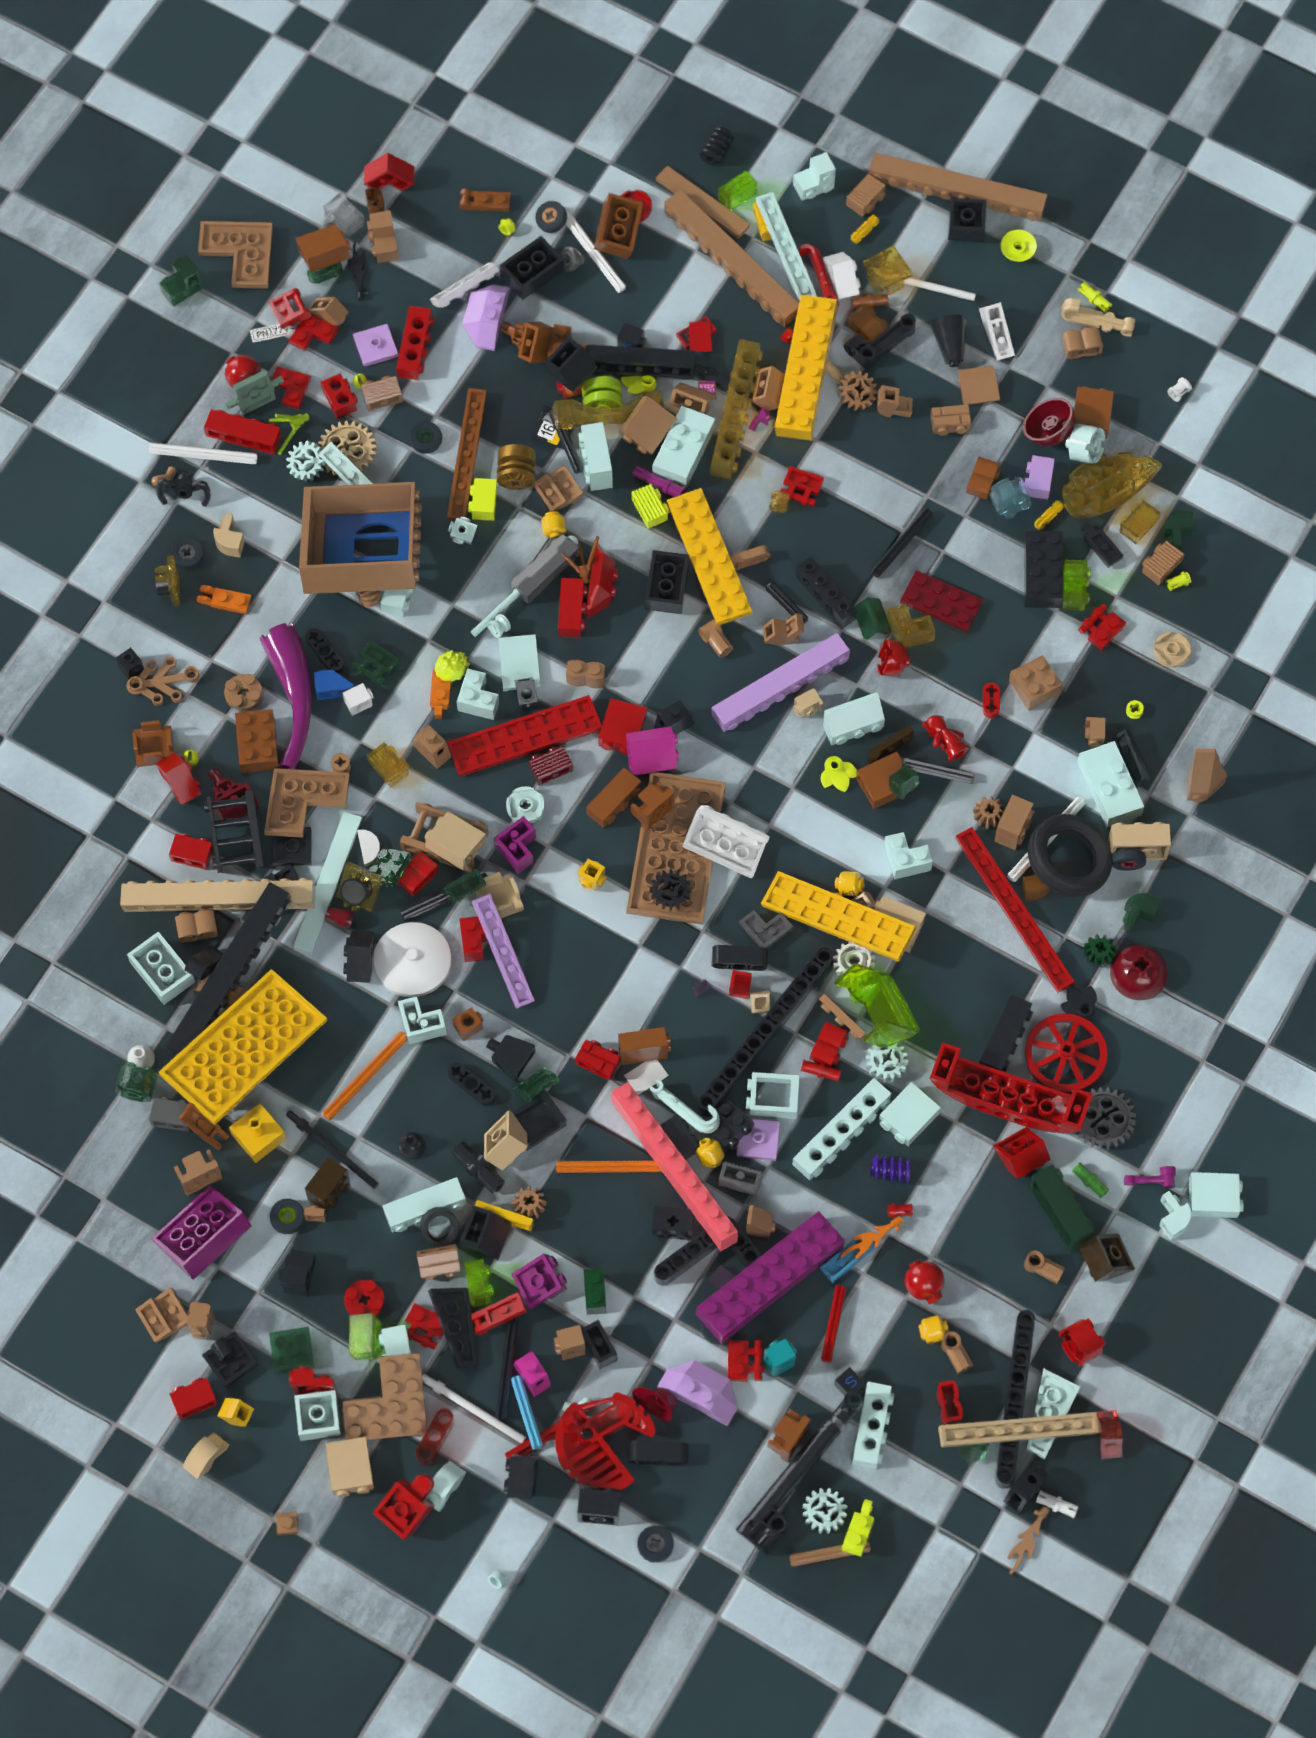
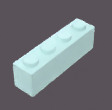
(411, 1208)

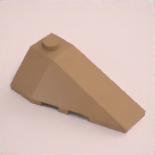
(1205, 775)

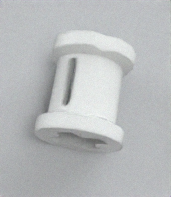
(1179, 389)

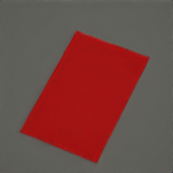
(700, 336)

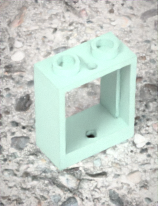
(773, 1111)

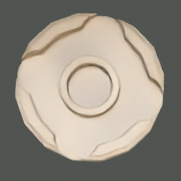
(1172, 649)

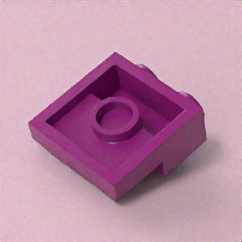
(540, 1280)

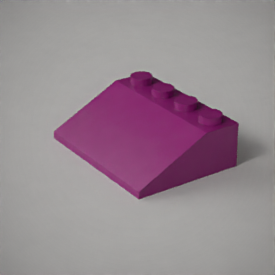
(202, 1232)

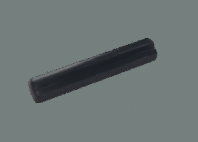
(785, 601)

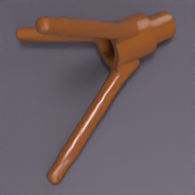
(583, 570)

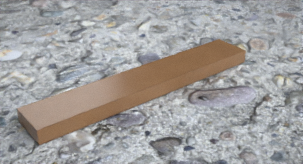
(716, 211)

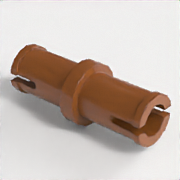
(870, 300)

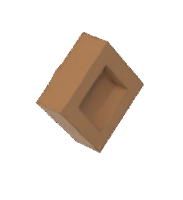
(315, 1213)
(287, 1523)

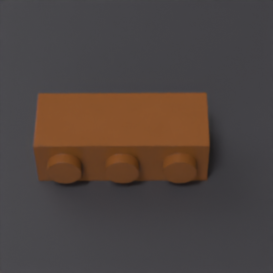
(614, 798)

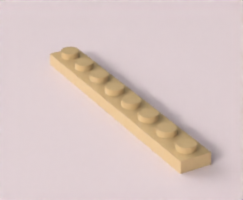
(1018, 1429)

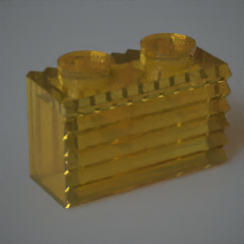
(1139, 522)
(388, 765)

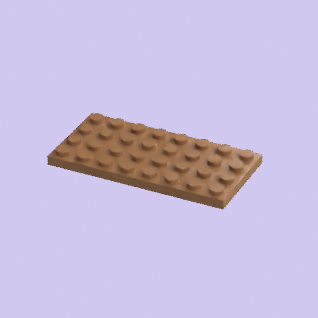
(662, 850)

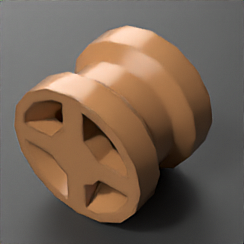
(344, 765)

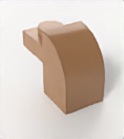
(892, 404)
(783, 632)

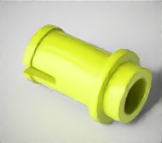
(1178, 581)

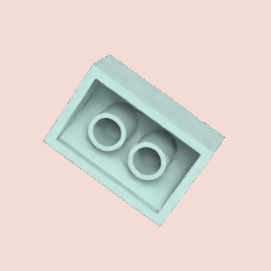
(853, 719)

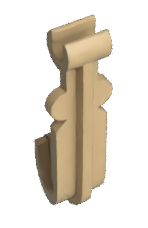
(1073, 312)

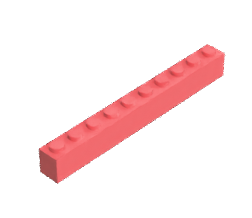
(674, 1166)

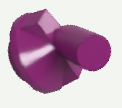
(762, 417)

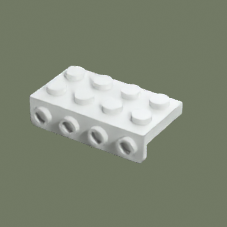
(725, 841)

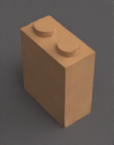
(647, 425)

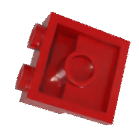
(305, 1381)

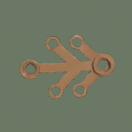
(160, 680)

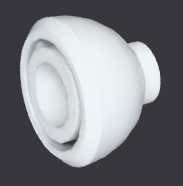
(141, 1056)

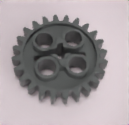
(1115, 1132)

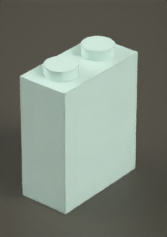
(909, 1114)
(1215, 1195)

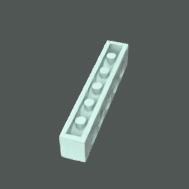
(813, 1168)

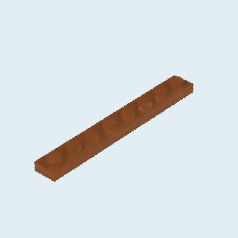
(466, 454)

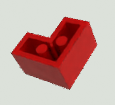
(389, 171)
(178, 776)
(472, 938)

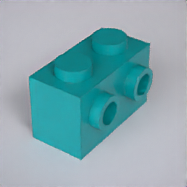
(780, 1357)

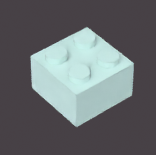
(317, 1415)

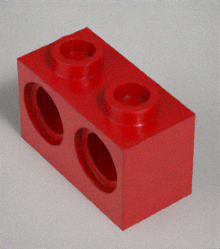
(336, 397)

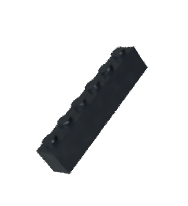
(642, 361)

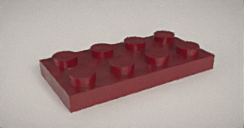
(941, 601)

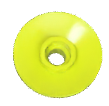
(1018, 239)

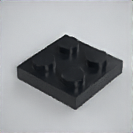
(293, 849)

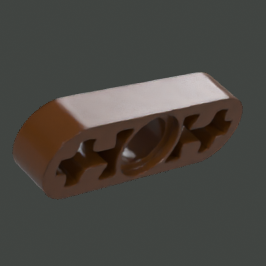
(374, 200)

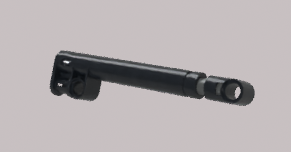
(758, 1524)

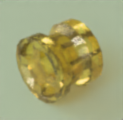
(779, 501)

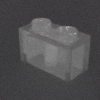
(344, 215)

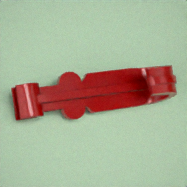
(820, 270)

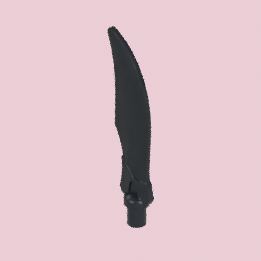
(722, 380)

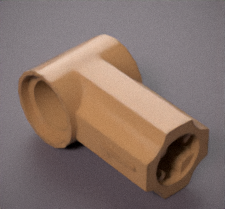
(714, 636)
(1046, 1267)
(956, 1354)

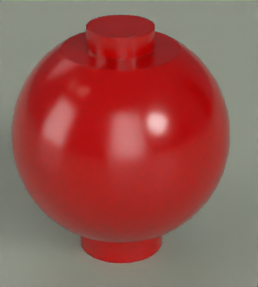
(240, 368)
(924, 1281)

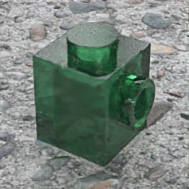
(973, 1453)

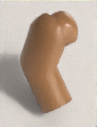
(170, 474)

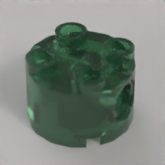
(135, 1091)

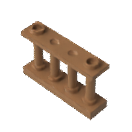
(415, 846)

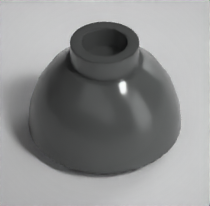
(572, 258)

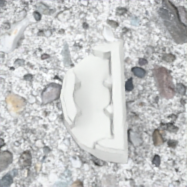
(369, 846)

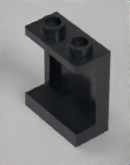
(540, 1119)

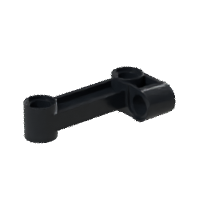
(859, 348)

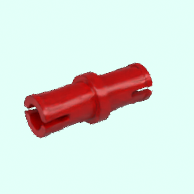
(820, 1070)

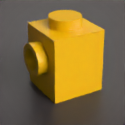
(235, 1412)

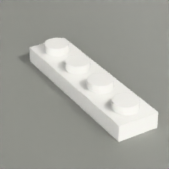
(469, 282)

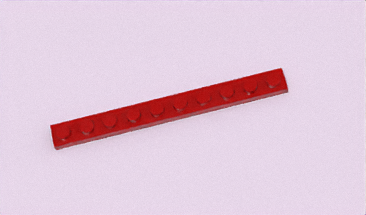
(1014, 910)

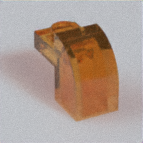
(1034, 888)

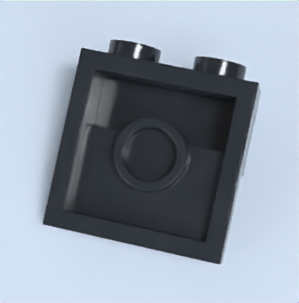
(732, 1125)

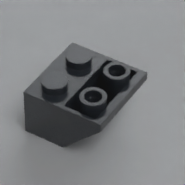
(570, 364)
(485, 1233)

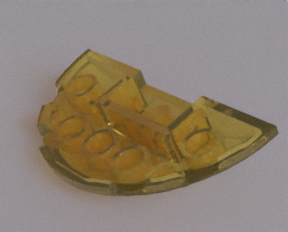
(1107, 484)

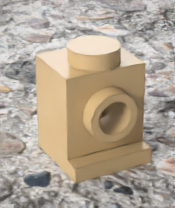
(808, 703)

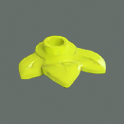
(639, 384)
(837, 776)

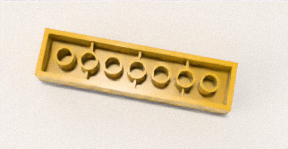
(806, 367)

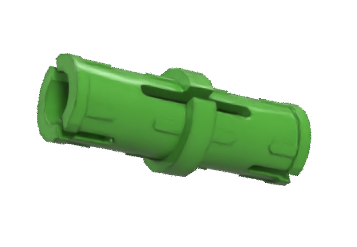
(1090, 1180)

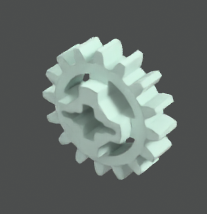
(311, 464)
(891, 1067)
(816, 1512)

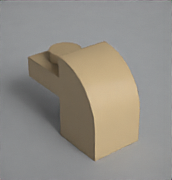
(226, 539)
(203, 1455)

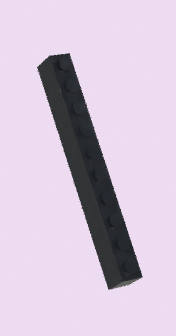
(231, 966)

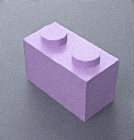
(1040, 476)

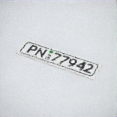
(272, 332)

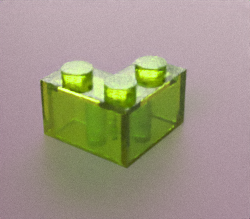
(1075, 580)

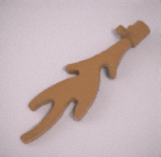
(1028, 1542)

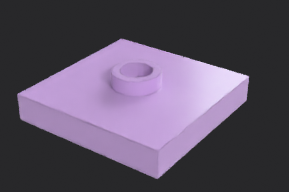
(375, 345)
(760, 1142)

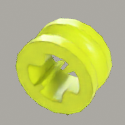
(1133, 704)

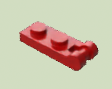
(498, 1313)

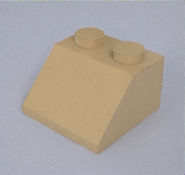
(504, 1141)

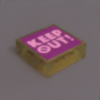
(708, 386)

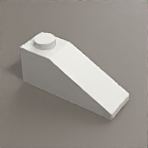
(997, 330)

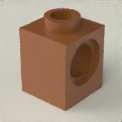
(467, 1031)

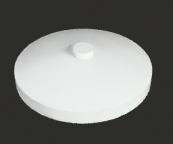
(412, 959)

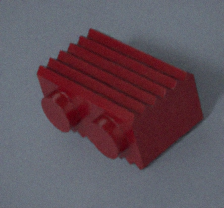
(550, 765)

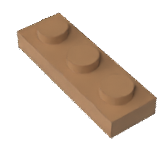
(842, 1019)

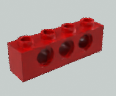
(416, 318)

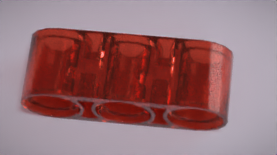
(435, 1428)

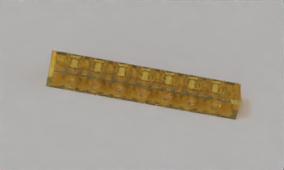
(726, 467)

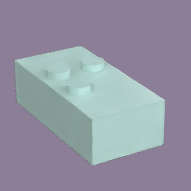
(684, 446)
(1110, 784)

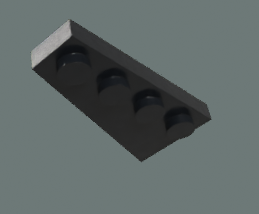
(455, 1318)

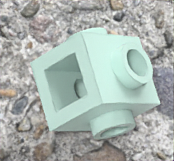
(466, 536)

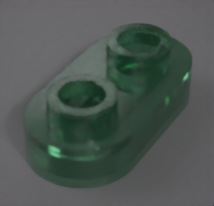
(325, 273)

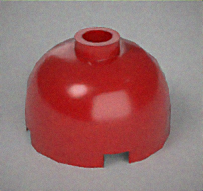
(893, 658)

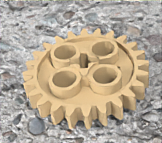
(343, 435)

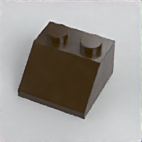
(1106, 1257)

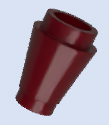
(339, 916)

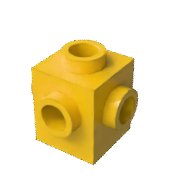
(592, 875)

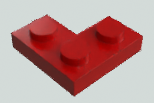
(312, 328)
(295, 385)

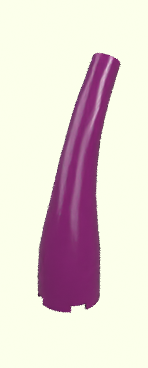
(290, 664)

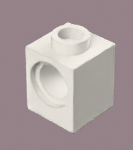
(358, 699)

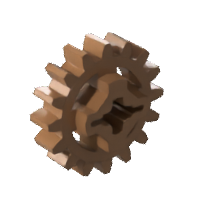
(863, 386)

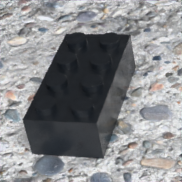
(1043, 569)

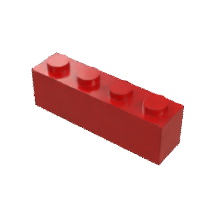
(242, 431)

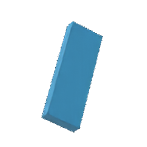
(837, 1267)

